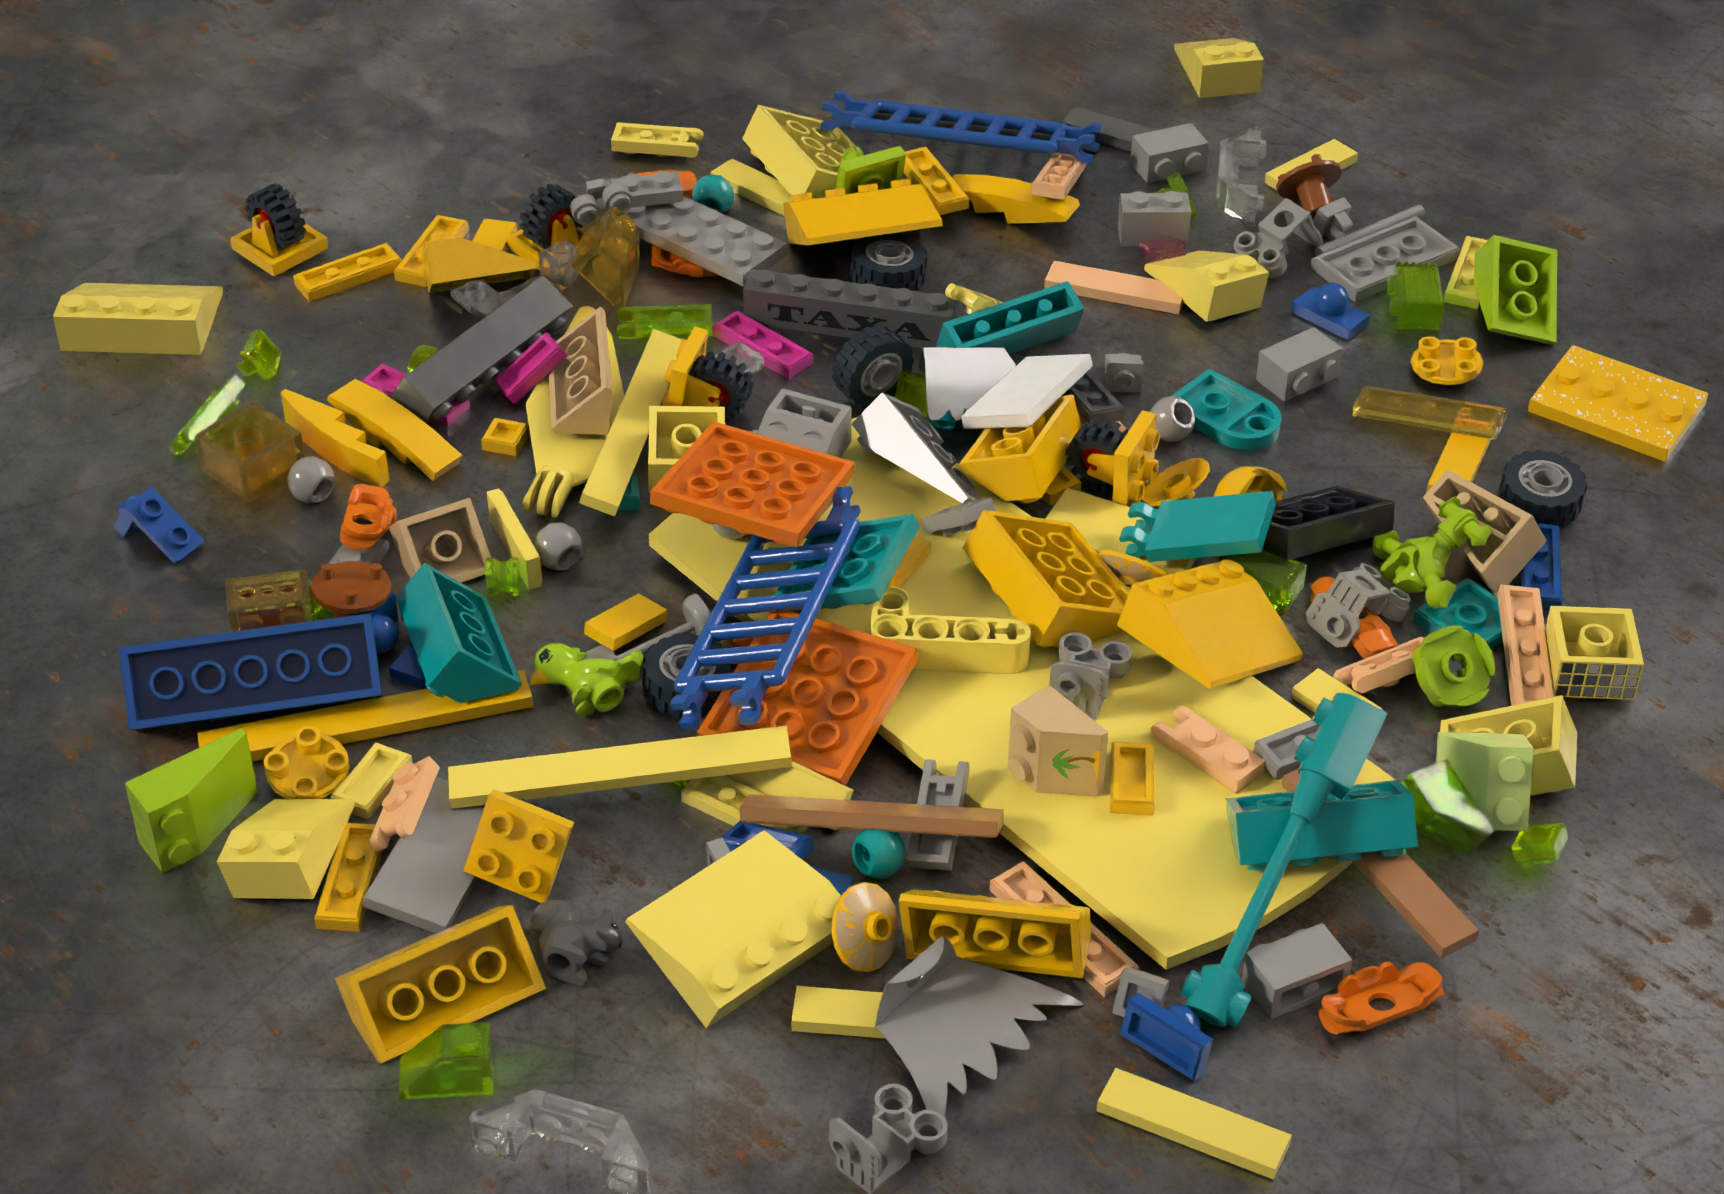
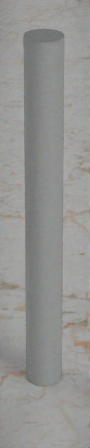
(1417, 211)

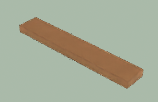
(872, 815)
(1413, 896)

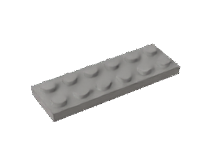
(708, 238)

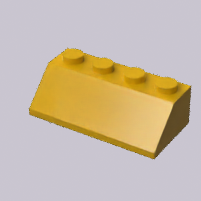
(1026, 459)
(999, 931)
(440, 982)

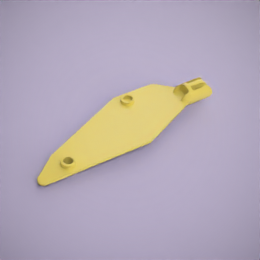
(563, 458)

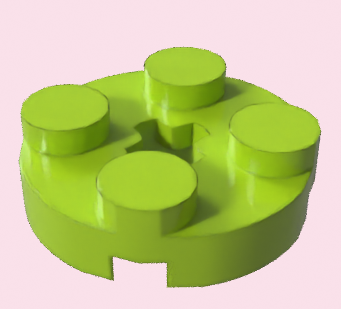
(1433, 672)

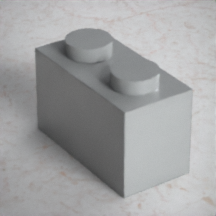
(1168, 152)
(1153, 217)
(1299, 364)
(1295, 970)

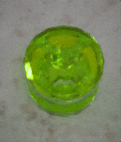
(503, 576)

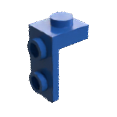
(159, 523)

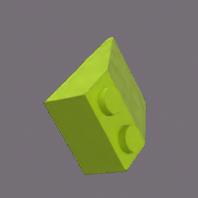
(1518, 288)
(191, 799)

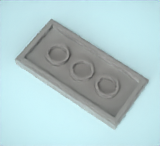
(1366, 263)
(424, 871)

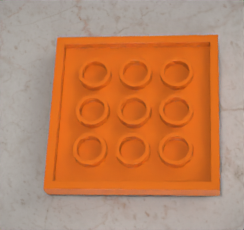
(752, 484)
(830, 698)

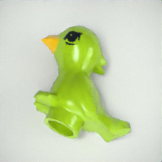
(593, 681)

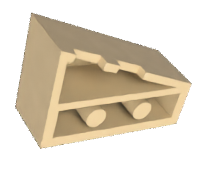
(1513, 536)

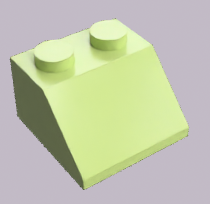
(1494, 772)

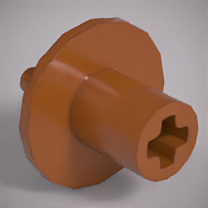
(1310, 183)
(351, 587)

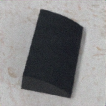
(1326, 521)

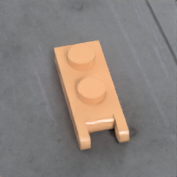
(1380, 669)
(1210, 749)
(404, 802)

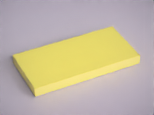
(1102, 524)

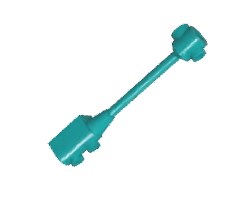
(1327, 767)

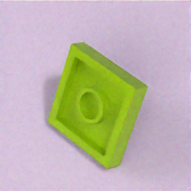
(871, 168)

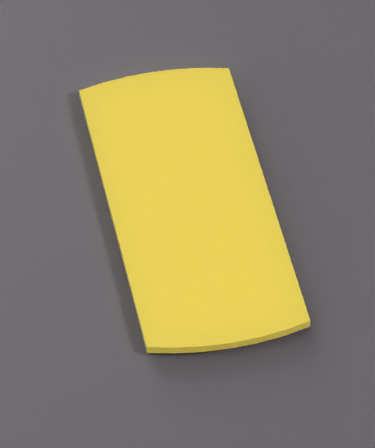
(1153, 877)

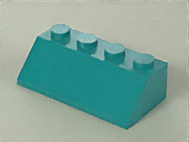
(455, 638)
(1365, 820)

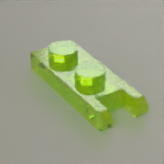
(669, 319)
(220, 401)

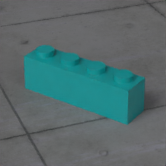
(1018, 322)

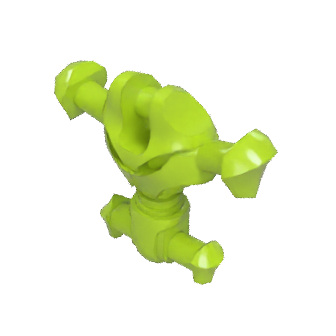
(1421, 561)

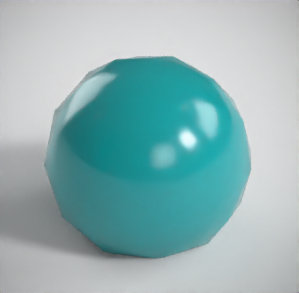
(714, 193)
(878, 853)

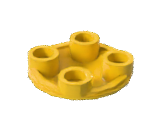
(1447, 360)
(306, 765)

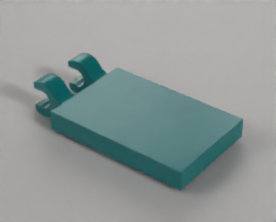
(1200, 527)

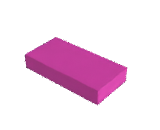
(530, 368)

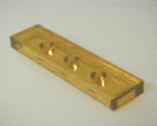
(1430, 412)

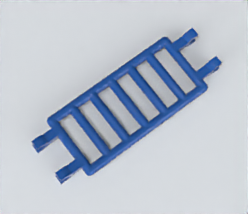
(1064, 138)
(754, 684)

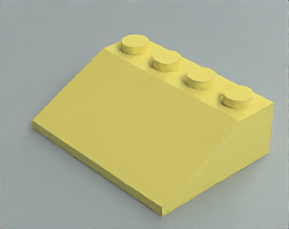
(797, 150)
(136, 318)
(738, 926)

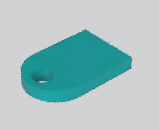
(1231, 412)

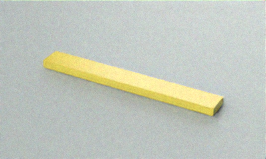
(631, 426)
(621, 766)

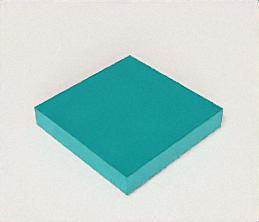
(1468, 607)

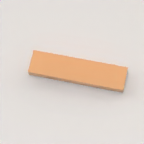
(1058, 176)
(1115, 287)
(1525, 644)
(1104, 958)

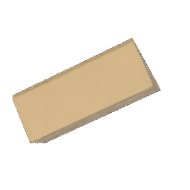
(582, 381)

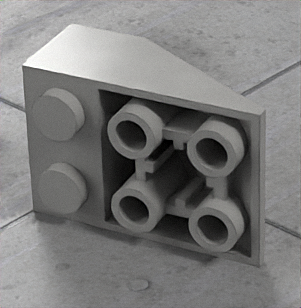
(808, 422)

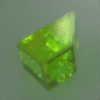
(1446, 808)
(449, 1063)

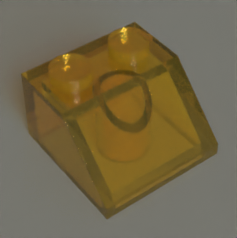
(609, 255)

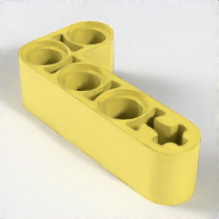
(953, 641)

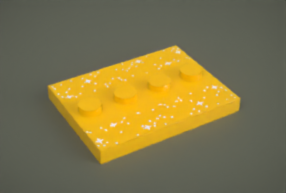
(1618, 402)

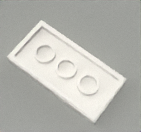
(1026, 391)

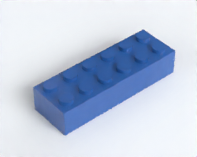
(250, 672)

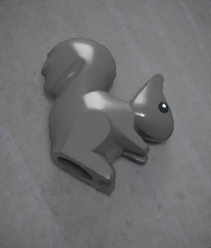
(570, 944)

